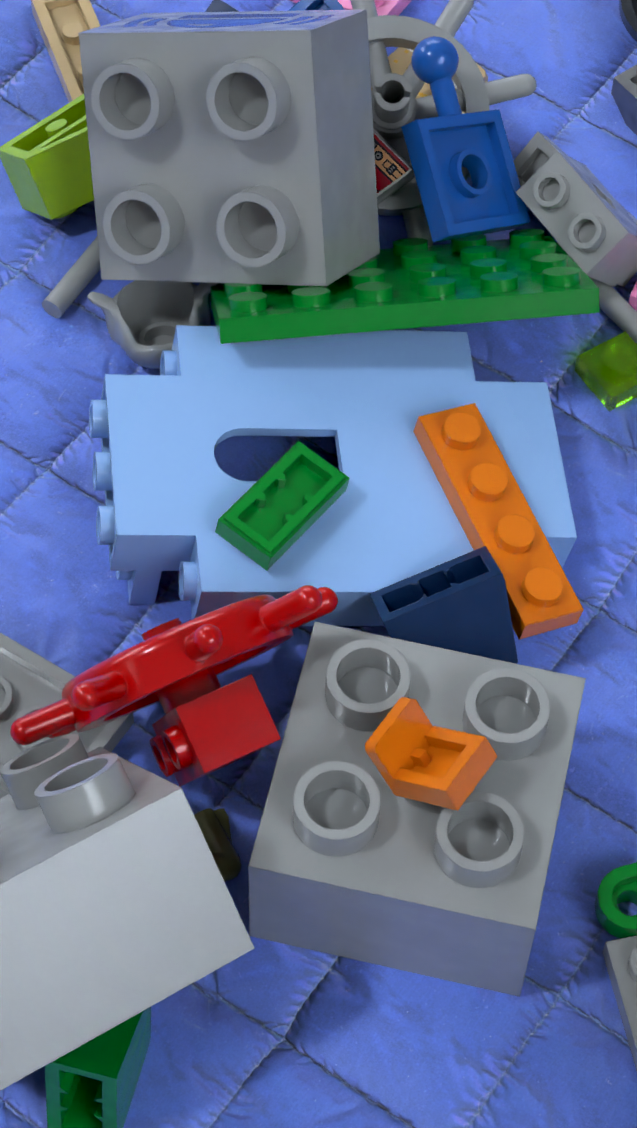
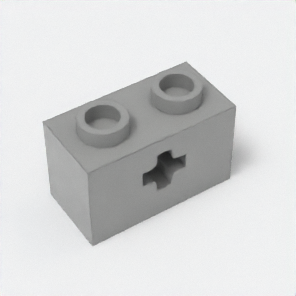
(582, 218)

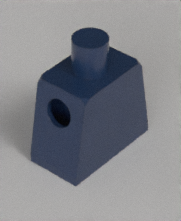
(452, 607)

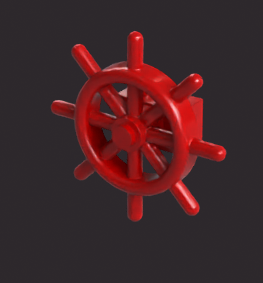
(179, 668)

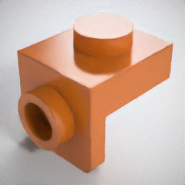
(427, 760)

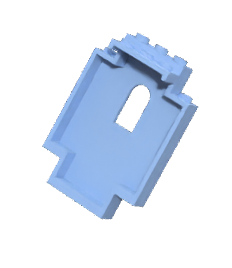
(348, 386)

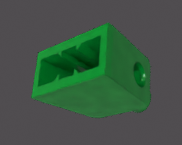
(98, 1078)

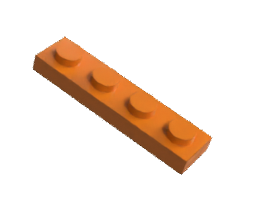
(498, 517)

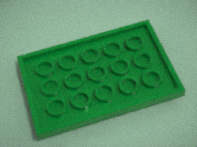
(415, 289)

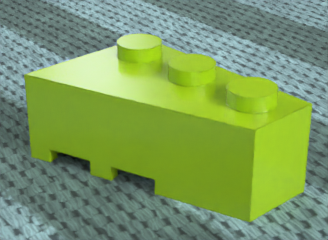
(52, 163)

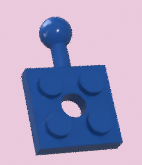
(459, 140)

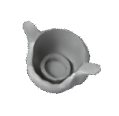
(146, 315)

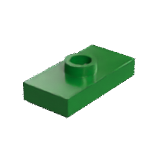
(282, 505)

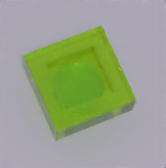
(610, 370)

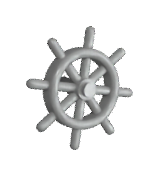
(395, 93)

